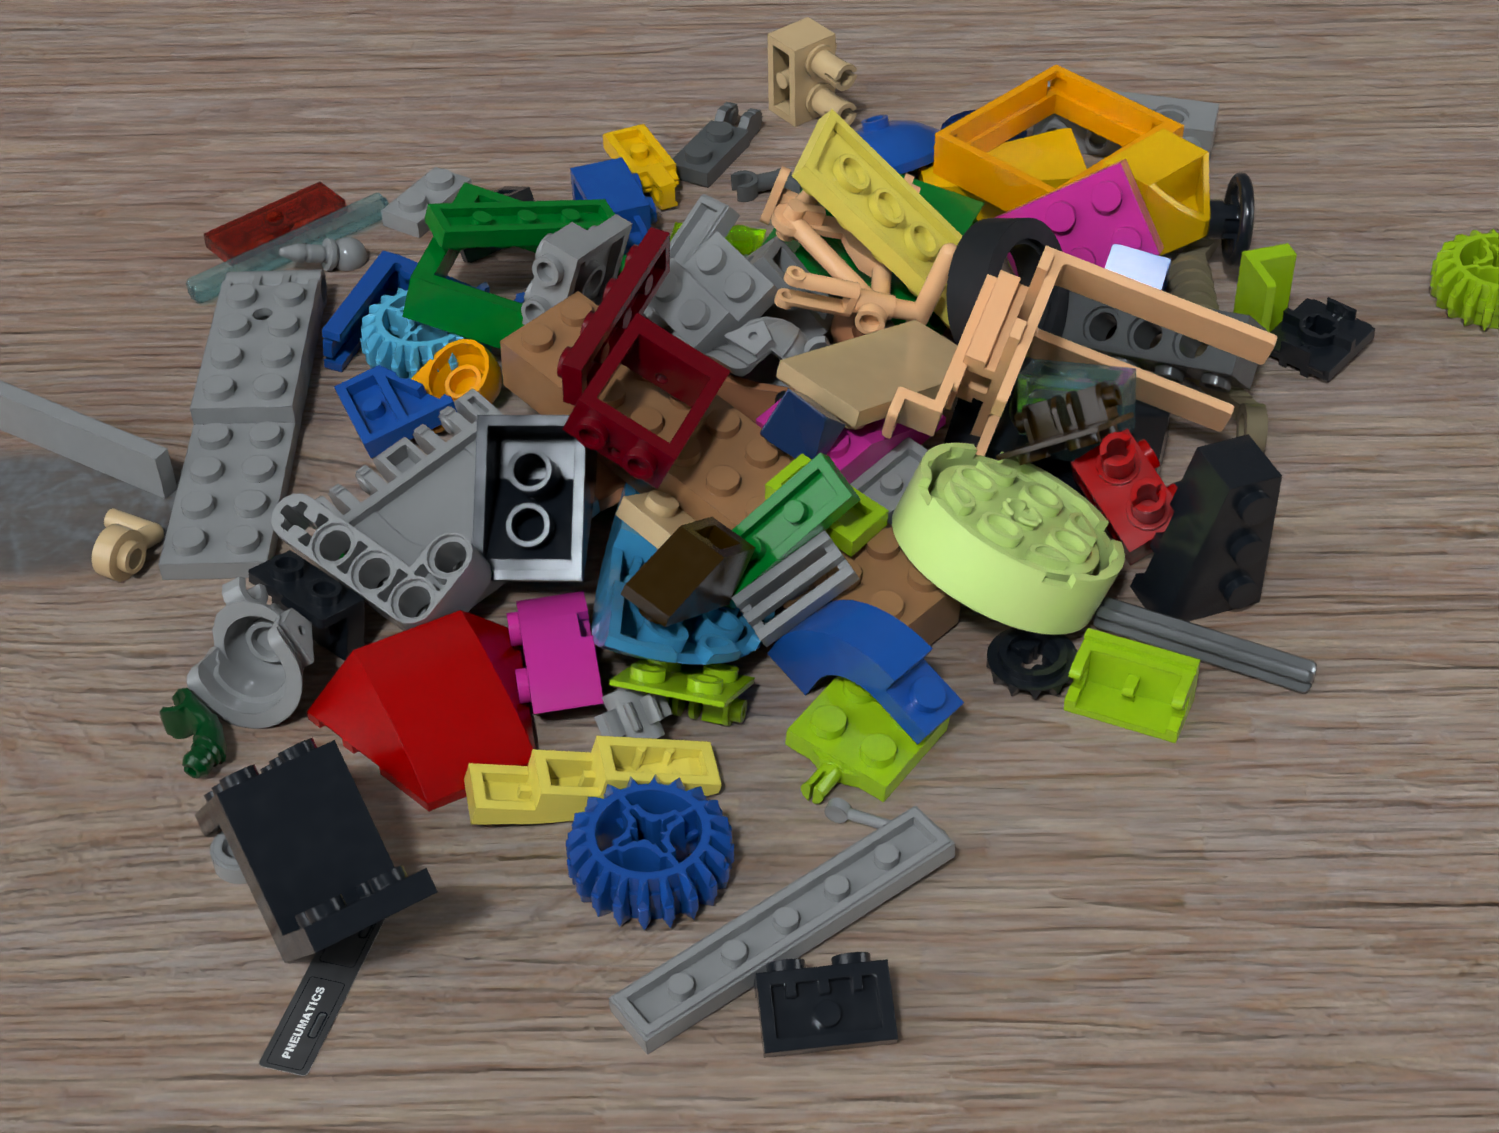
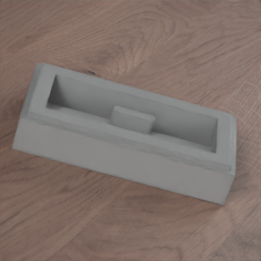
(789, 581)

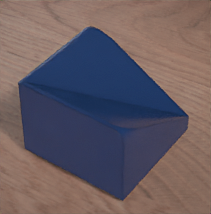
(801, 426)

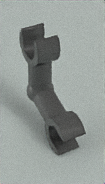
(750, 184)

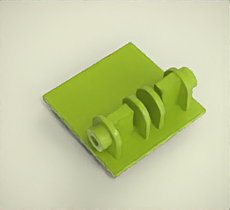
(710, 686)

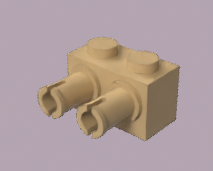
(806, 73)

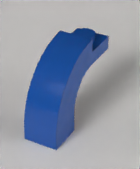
(873, 652)

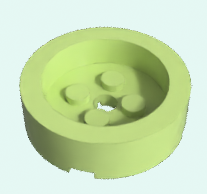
(1007, 539)

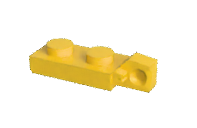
(647, 159)

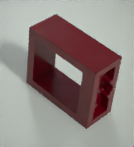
(665, 363)

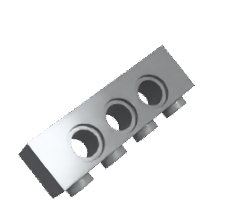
(1196, 116)

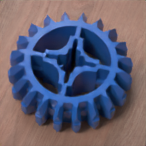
(634, 850)

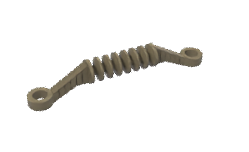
(1192, 280)

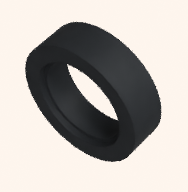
(983, 253)

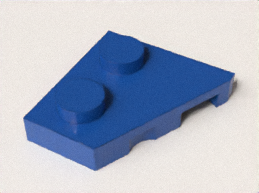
(388, 407)

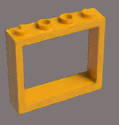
(964, 145)

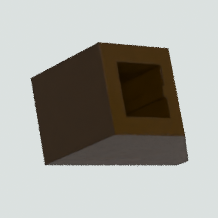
(690, 573)

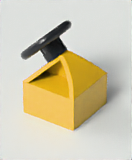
(1177, 195)

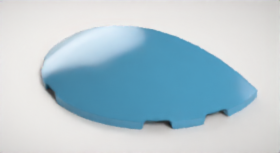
(619, 627)

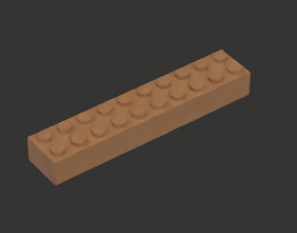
(719, 468)

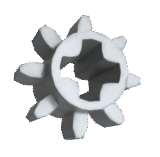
(633, 714)

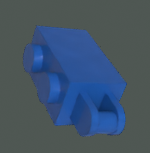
(620, 189)

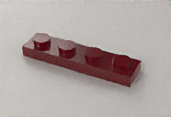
(623, 298)

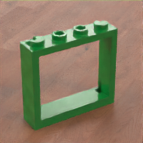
(456, 306)

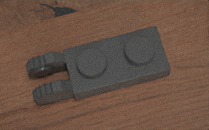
(717, 145)

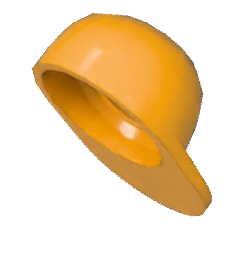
(475, 370)

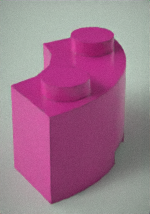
(557, 653)

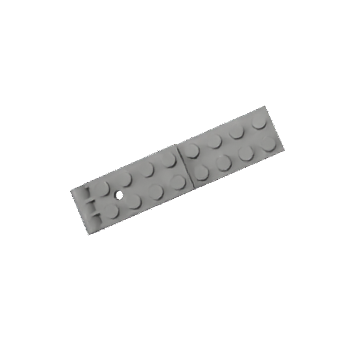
(244, 423)

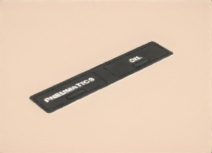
(317, 1003)

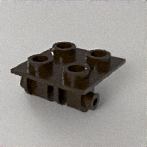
(1067, 424)

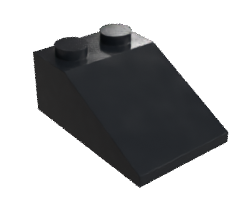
(532, 498)

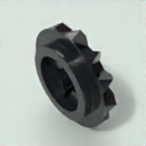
(1017, 646)

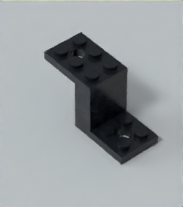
(309, 849)

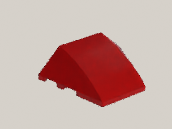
(431, 705)

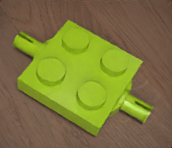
(854, 743)

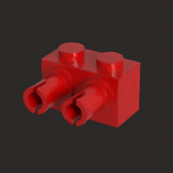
(1127, 490)

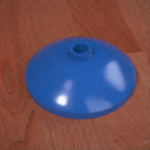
(900, 143)

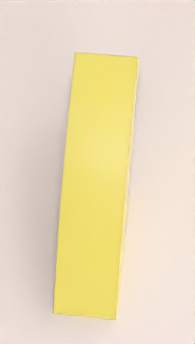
(561, 781)

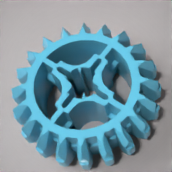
(399, 341)

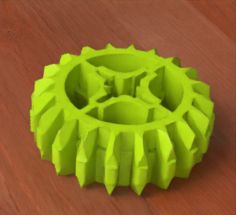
(1468, 278)

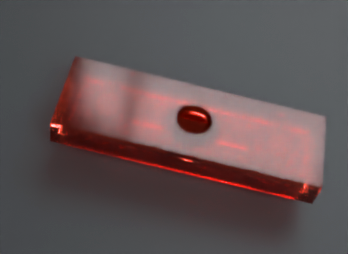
(272, 221)

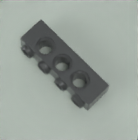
(1171, 358)

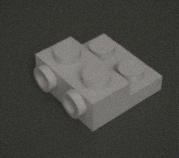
(575, 262)
(710, 295)

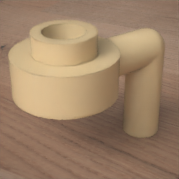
(123, 544)

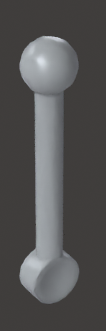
(840, 811)

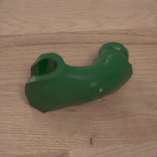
(194, 718)

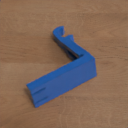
(383, 277)

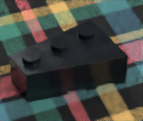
(1218, 535)

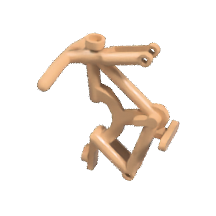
(805, 220)

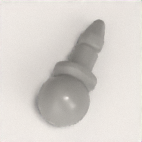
(344, 254)

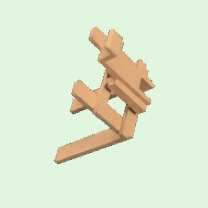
(1006, 332)

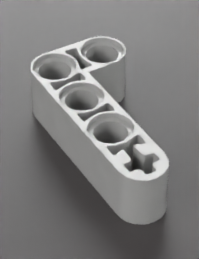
(369, 563)

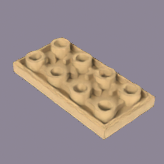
(863, 373)

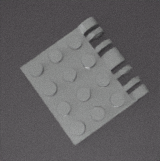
(422, 491)

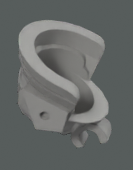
(759, 346)
(256, 659)

